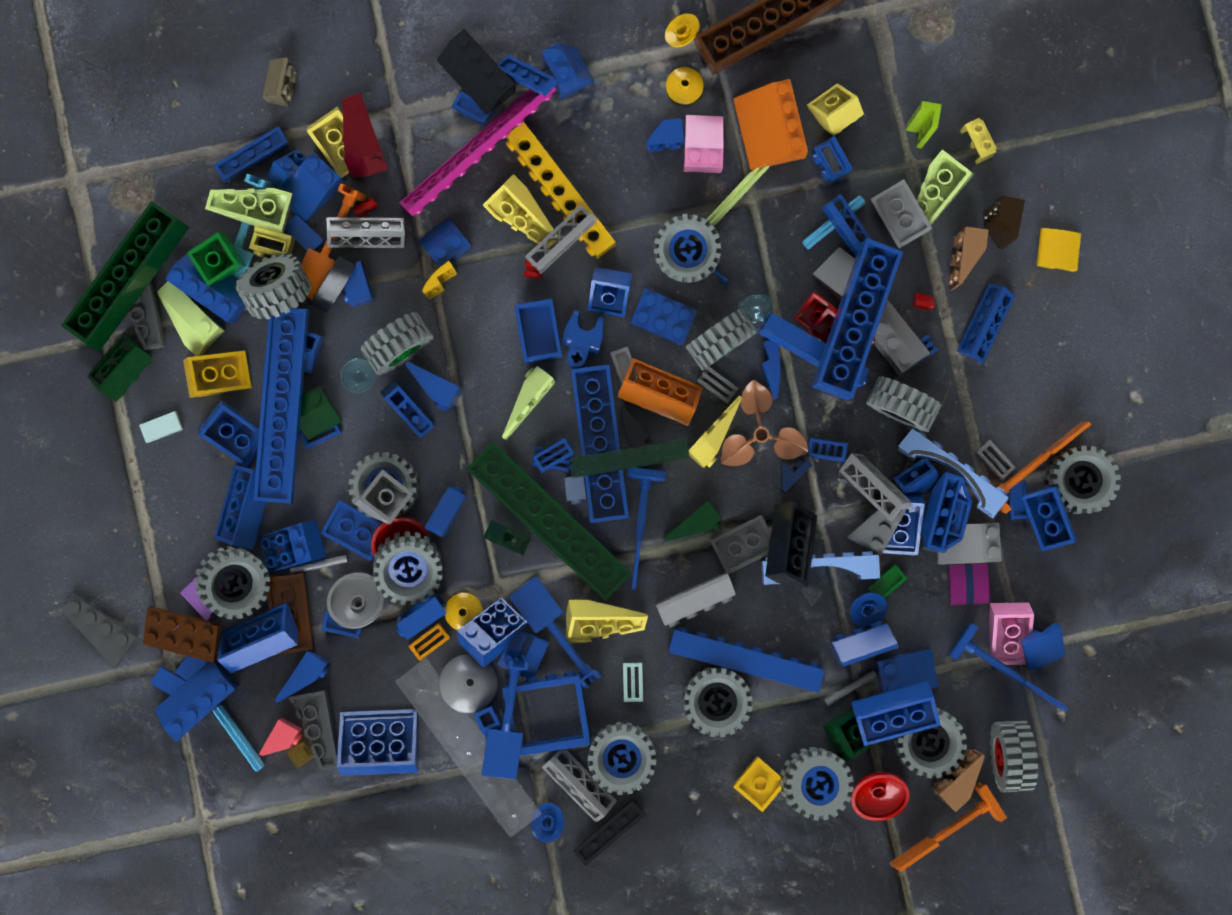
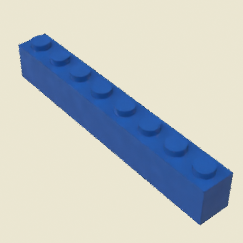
(746, 660)

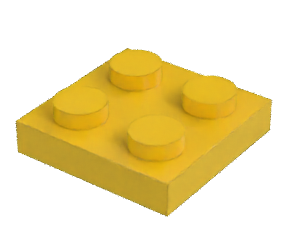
(759, 784)

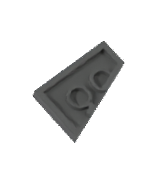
(877, 530)

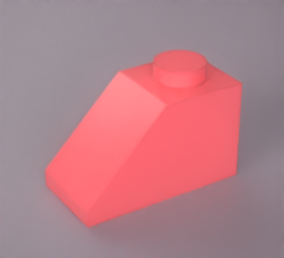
(282, 737)

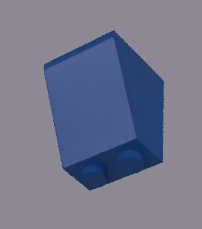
(567, 68)

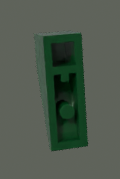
(699, 521)

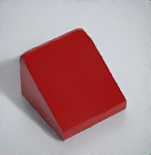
(923, 301)

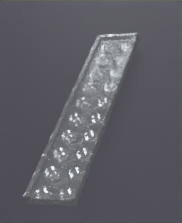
(466, 747)

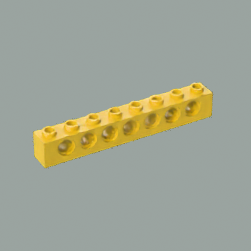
(522, 135)

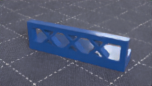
(842, 227)
(984, 320)

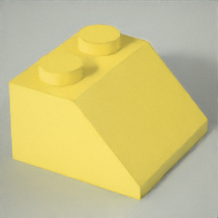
(836, 109)

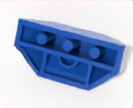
(946, 513)

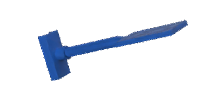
(645, 477)
(540, 611)
(965, 643)
(503, 745)

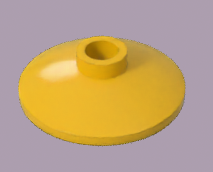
(682, 30)
(684, 94)
(462, 601)

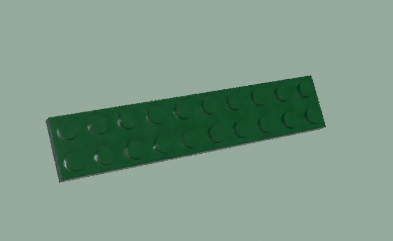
(549, 521)

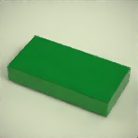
(888, 581)

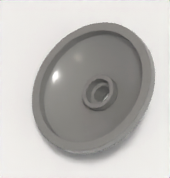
(349, 592)
(454, 686)

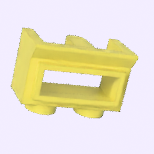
(980, 139)
(261, 251)

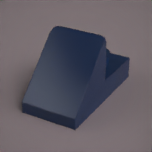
(788, 477)

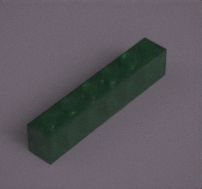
(629, 458)

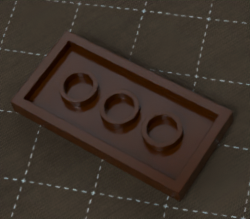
(293, 591)
(182, 634)

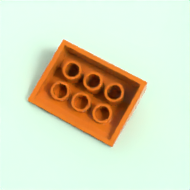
(770, 125)

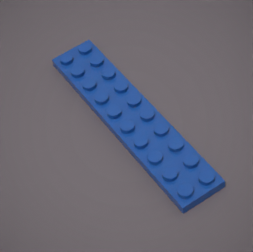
(281, 407)

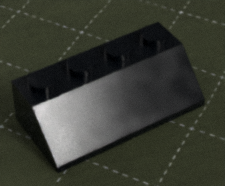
(476, 72)
(791, 545)

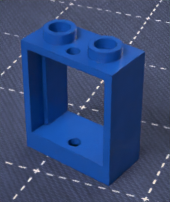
(420, 615)

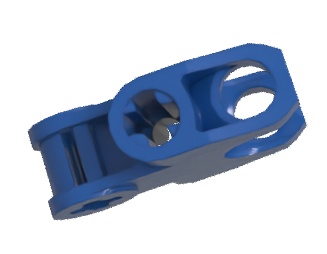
(582, 341)

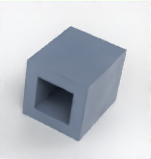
(575, 490)

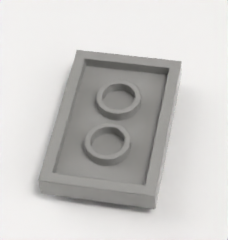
(901, 214)

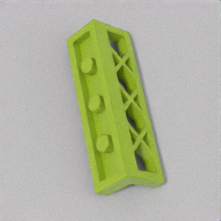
(924, 121)

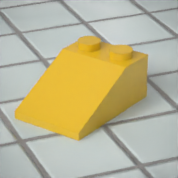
(217, 373)

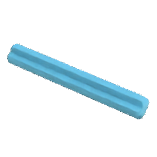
(827, 227)
(238, 737)

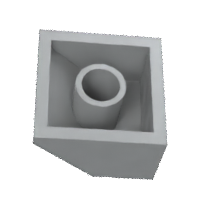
(384, 498)

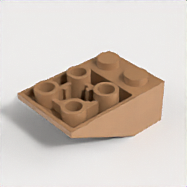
(969, 247)
(959, 785)

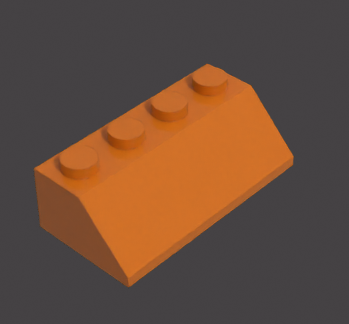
(660, 392)

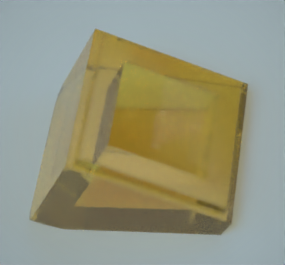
(300, 755)

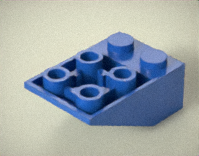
(292, 546)
(491, 632)

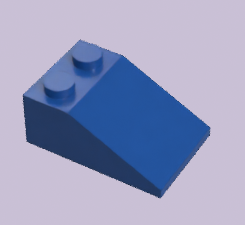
(312, 187)
(439, 390)
(230, 433)
(908, 532)
(906, 670)

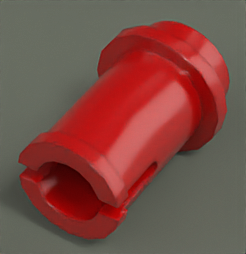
(365, 207)

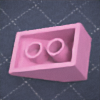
(703, 144)
(1007, 627)

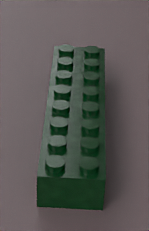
(125, 276)

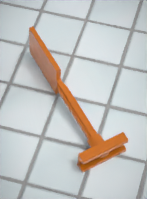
(316, 263)
(1041, 459)
(928, 844)

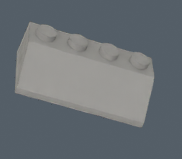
(898, 341)
(695, 599)

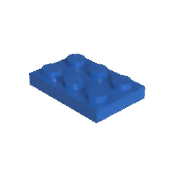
(663, 317)
(351, 529)

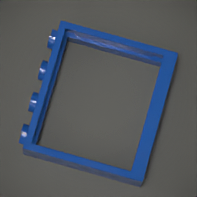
(561, 742)

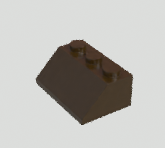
(1004, 220)

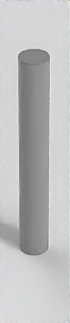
(319, 564)
(850, 688)

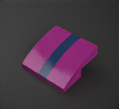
(968, 583)

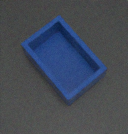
(538, 331)

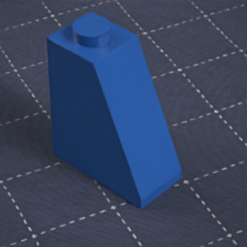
(446, 511)

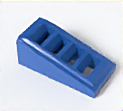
(845, 447)

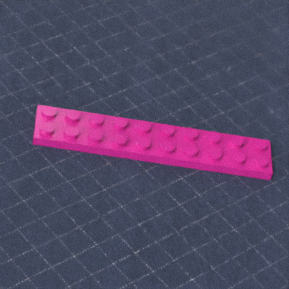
(473, 150)

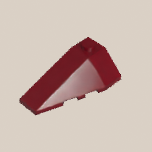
(361, 145)

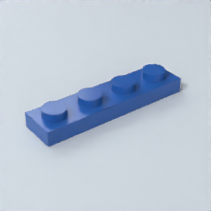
(527, 75)
(251, 154)

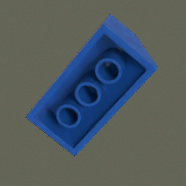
(219, 297)
(240, 514)
(257, 638)
(195, 699)
(896, 713)

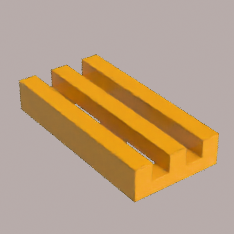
(442, 632)

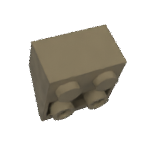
(280, 82)

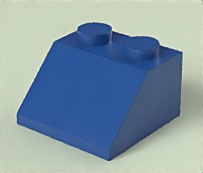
(445, 243)
(609, 292)

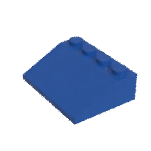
(378, 742)

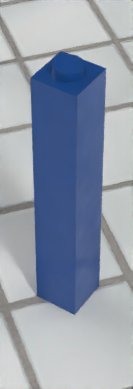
(798, 341)

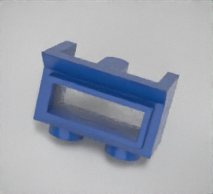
(831, 160)

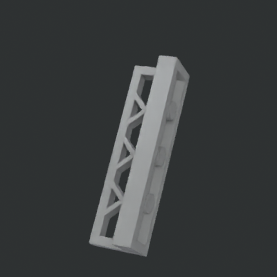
(365, 229)
(564, 242)
(875, 478)
(576, 787)

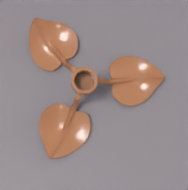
(735, 448)

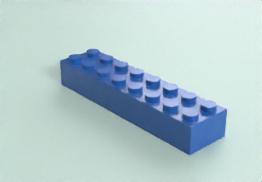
(857, 319)
(598, 435)

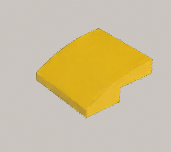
(1058, 249)
(434, 284)

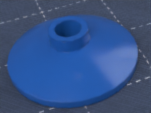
(868, 609)
(542, 825)

